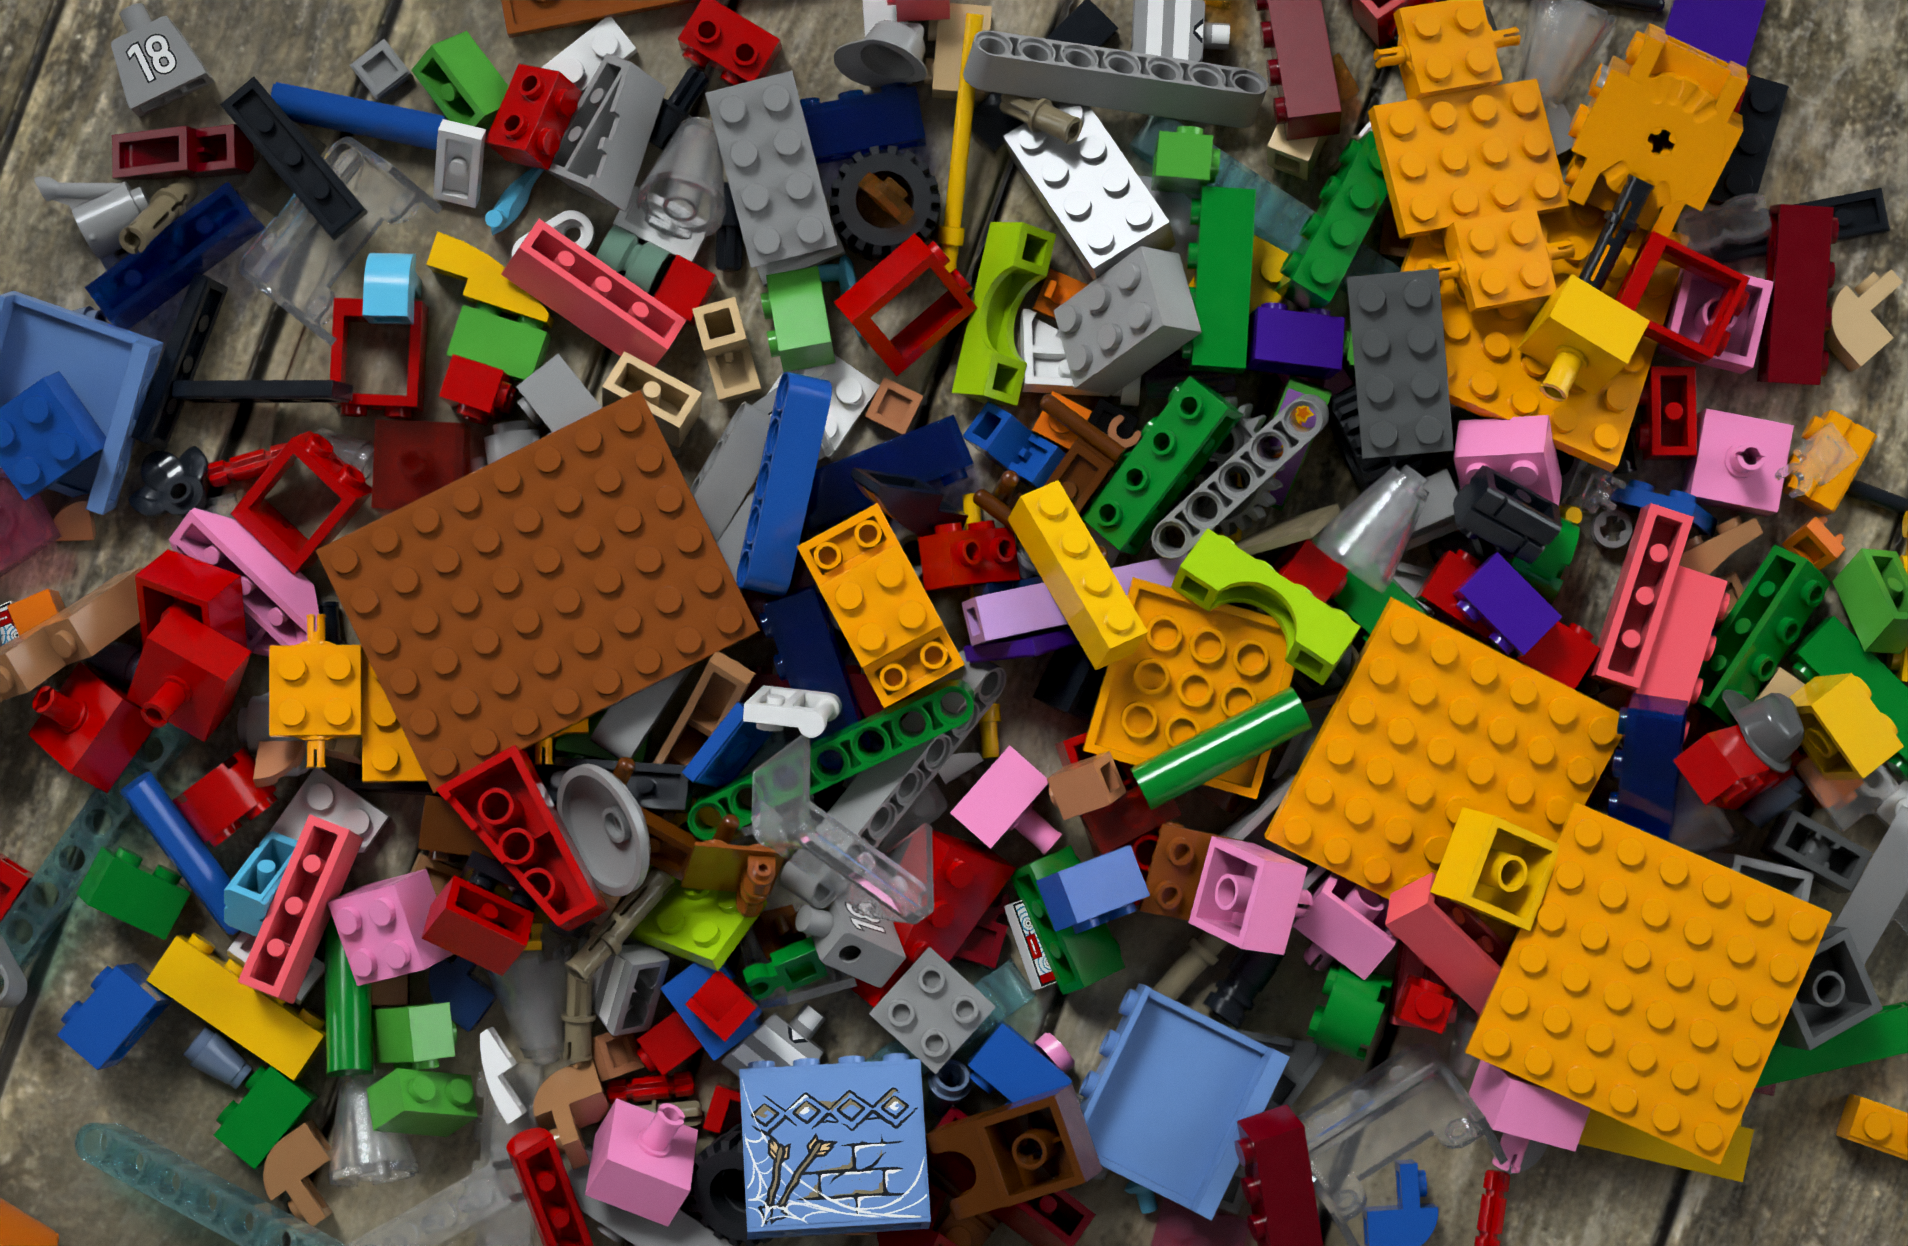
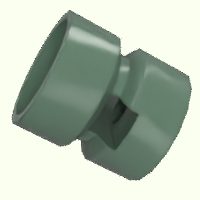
(636, 262)

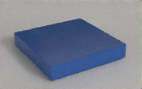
(726, 750)

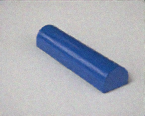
(358, 116)
(179, 844)

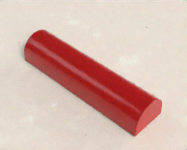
(547, 1189)

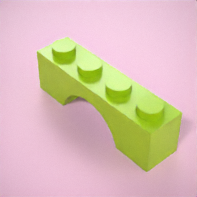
(1011, 264)
(1222, 574)

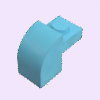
(390, 288)

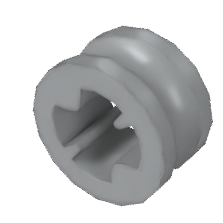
(1621, 537)

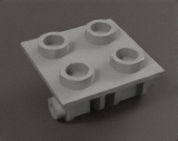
(932, 1010)

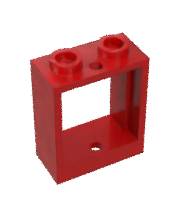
(888, 281)
(1730, 303)
(394, 405)
(274, 529)

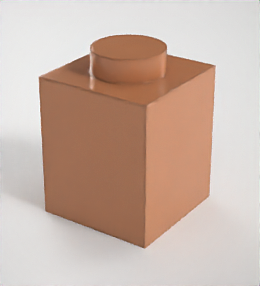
(1086, 785)

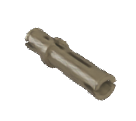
(164, 208)
(608, 937)
(1190, 964)

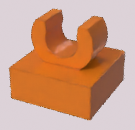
(1055, 292)
(1815, 543)

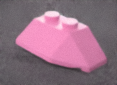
(272, 594)

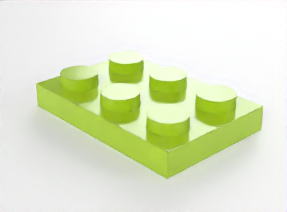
(695, 924)

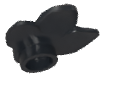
(168, 481)

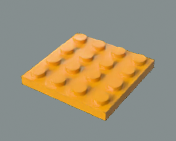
(1188, 678)

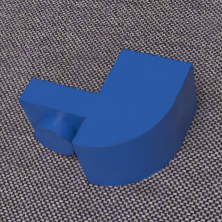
(1013, 445)
(1406, 1222)

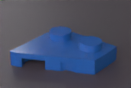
(1639, 494)

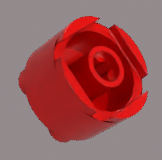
(223, 797)

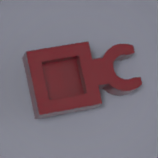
(986, 938)

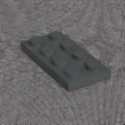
(1400, 363)

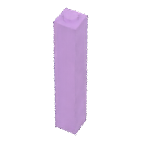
(1035, 610)

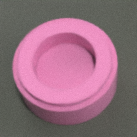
(1055, 1052)

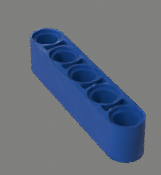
(784, 484)

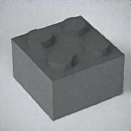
(1832, 994)

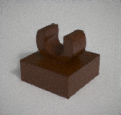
(777, 929)

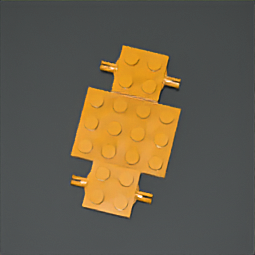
(1470, 155)
(333, 693)

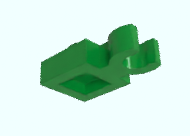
(790, 967)

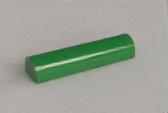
(1221, 747)
(346, 1012)

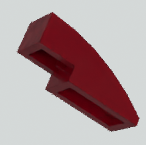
(181, 152)

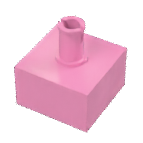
(1738, 462)
(1004, 802)
(1249, 895)
(1346, 926)
(1525, 1113)
(643, 1160)

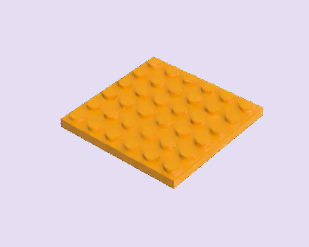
(1501, 382)
(1431, 730)
(1649, 983)

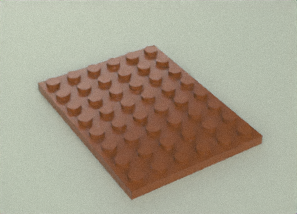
(538, 590)

